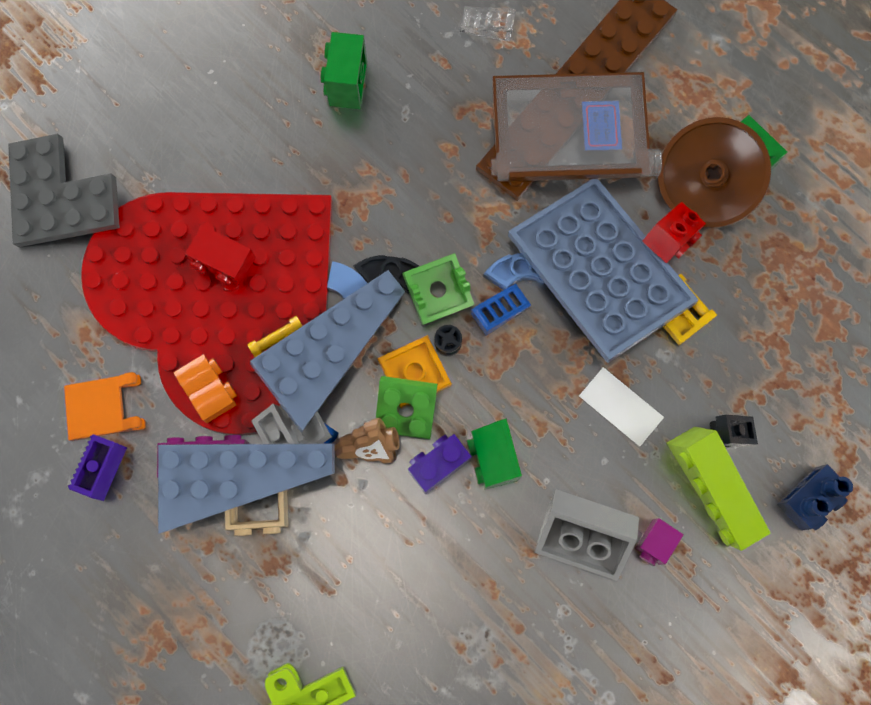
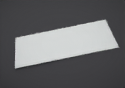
(621, 406)

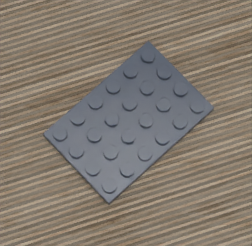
(602, 269)

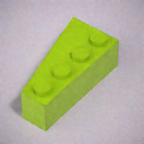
(719, 486)

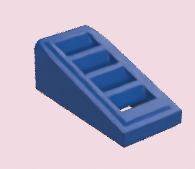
(483, 322)

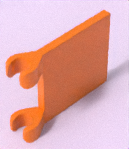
(98, 407)

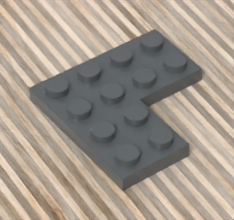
(48, 206)

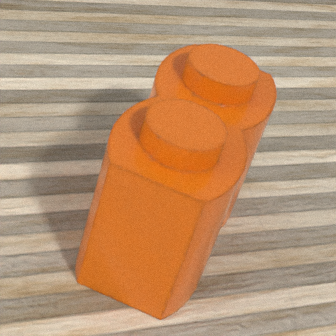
(205, 388)

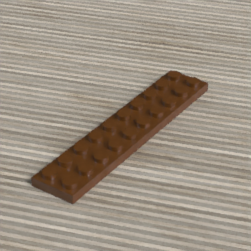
(608, 49)

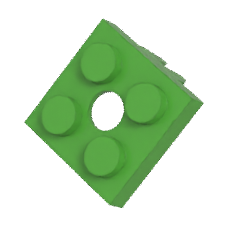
(451, 275)
(416, 393)

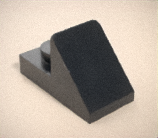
(735, 430)

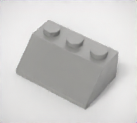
(587, 535)

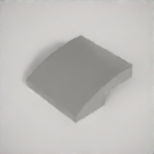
(277, 428)

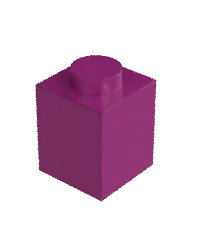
(658, 542)

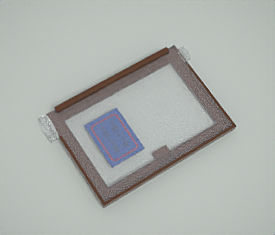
(572, 127)

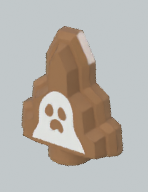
(369, 443)

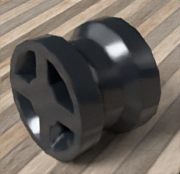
(450, 335)

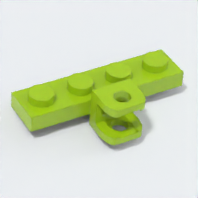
(328, 690)

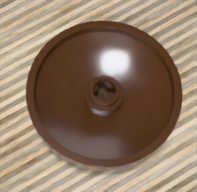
(716, 170)

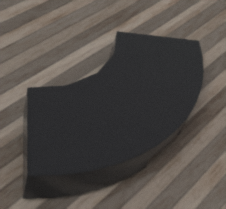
(375, 266)

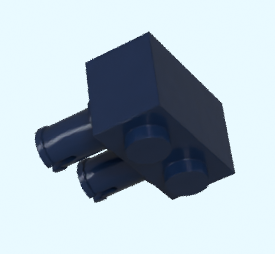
(816, 497)

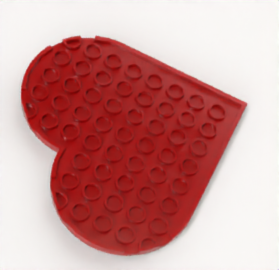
(156, 302)

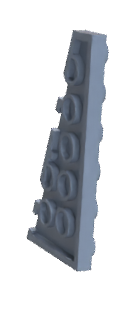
(317, 355)
(218, 477)

